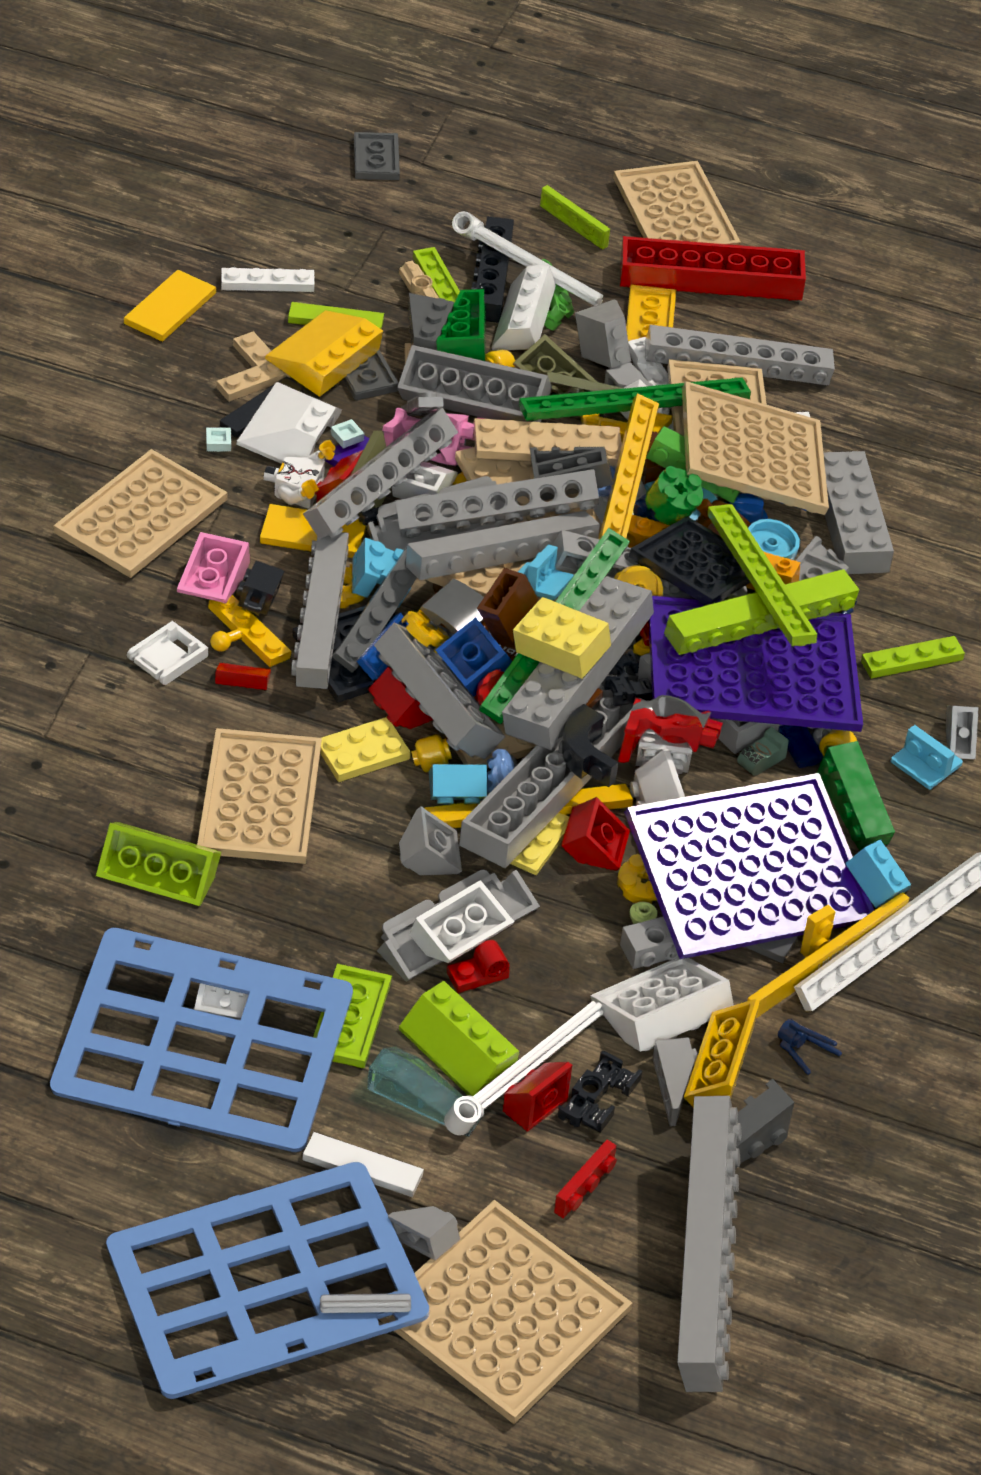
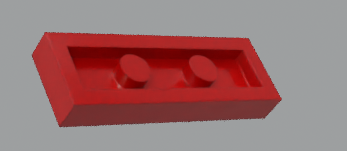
(585, 1179)

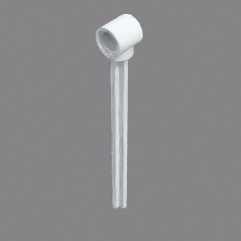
(477, 231)
(473, 1106)

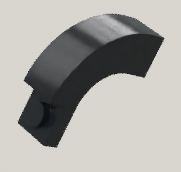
(579, 754)

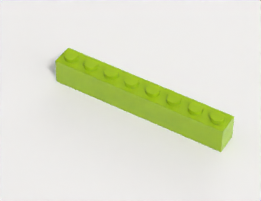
(749, 615)

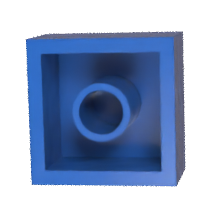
(473, 654)

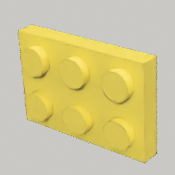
(363, 749)
(542, 846)

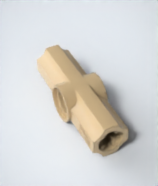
(416, 280)

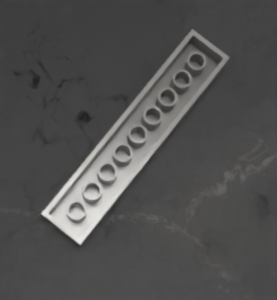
(535, 792)
(708, 1245)

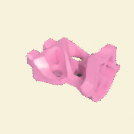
(403, 422)

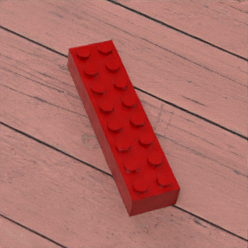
(713, 268)

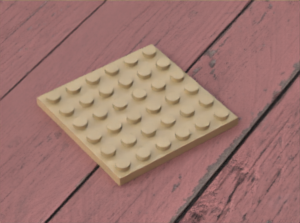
(754, 448)
(510, 1311)

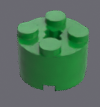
(674, 495)

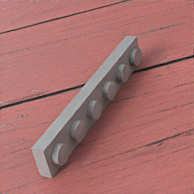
(423, 404)

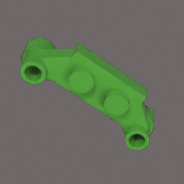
(560, 307)

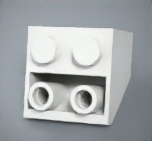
(427, 480)
(652, 744)

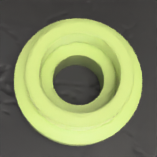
(642, 912)

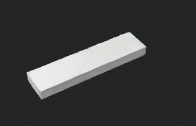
(382, 1169)

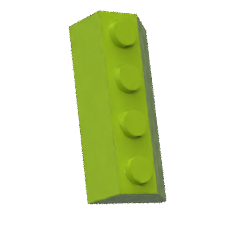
(158, 863)
(458, 1039)

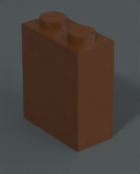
(507, 605)

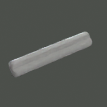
(365, 1303)

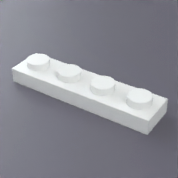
(267, 279)

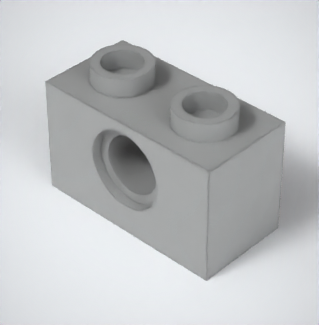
(648, 943)

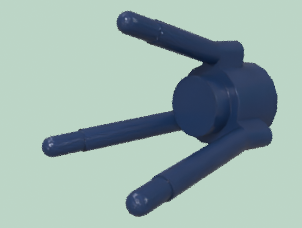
(796, 1035)

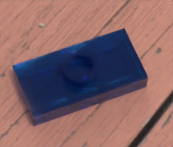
(801, 745)

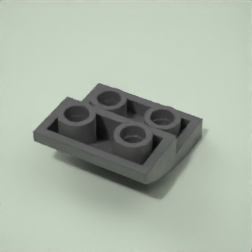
(453, 606)

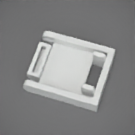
(164, 658)

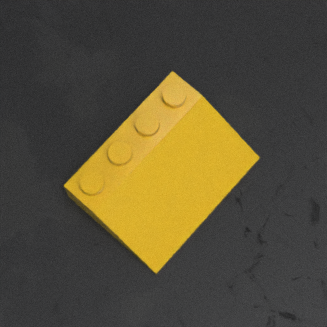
(326, 350)

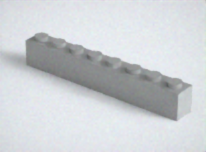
(493, 545)
(321, 611)

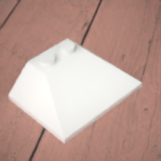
(287, 424)

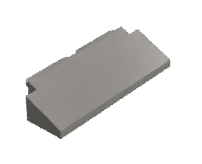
(389, 532)
(407, 956)

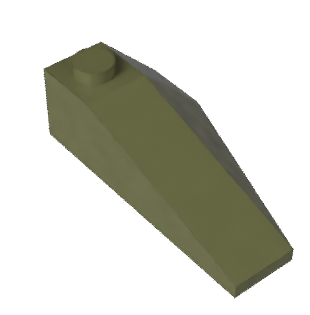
(547, 356)

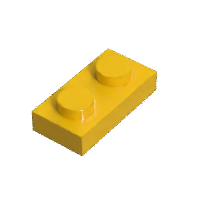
(817, 930)

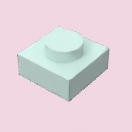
(347, 433)
(218, 439)

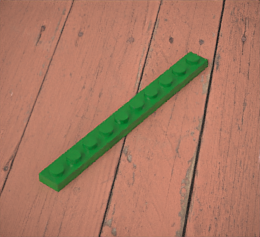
(618, 399)
(574, 596)

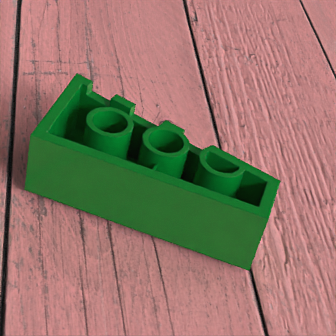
(465, 326)
(855, 795)

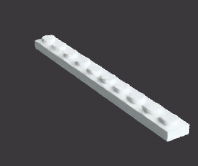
(890, 934)

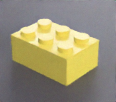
(562, 637)

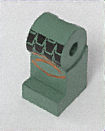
(764, 752)

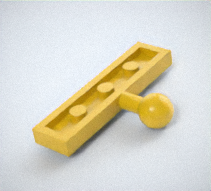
(249, 630)

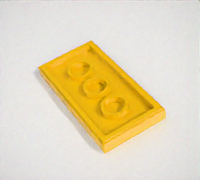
(169, 305)
(649, 307)
(290, 529)

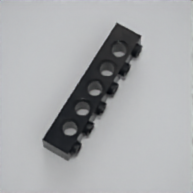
(493, 268)

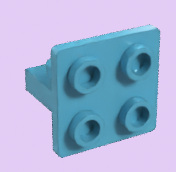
(543, 576)
(925, 758)

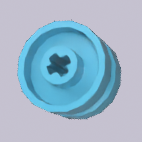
(775, 537)

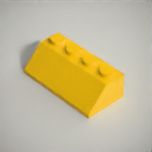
(722, 1051)

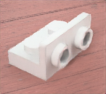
(220, 1001)

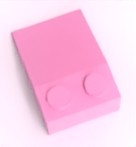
(215, 568)

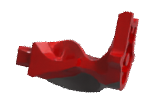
(673, 721)

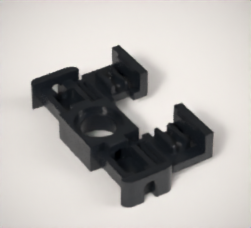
(619, 684)
(600, 1078)

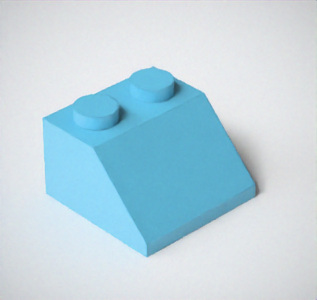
(458, 783)
(878, 873)

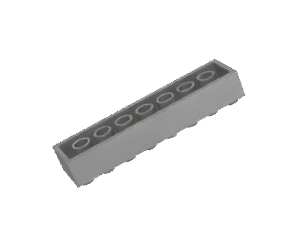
(551, 695)

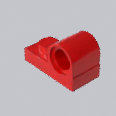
(485, 968)

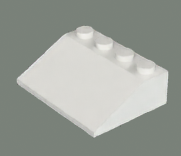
(664, 1002)

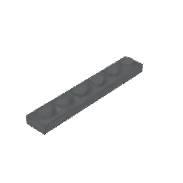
(375, 614)

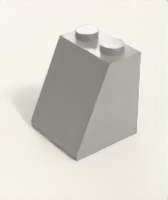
(603, 334)

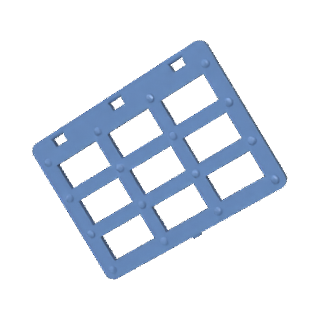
(201, 965)
(266, 1350)

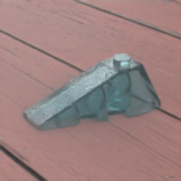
(412, 1084)

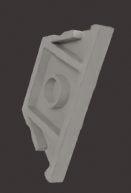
(818, 561)

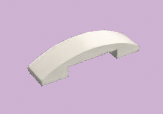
(652, 371)

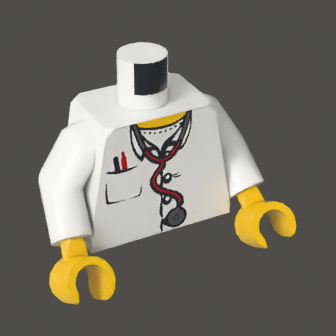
(299, 477)

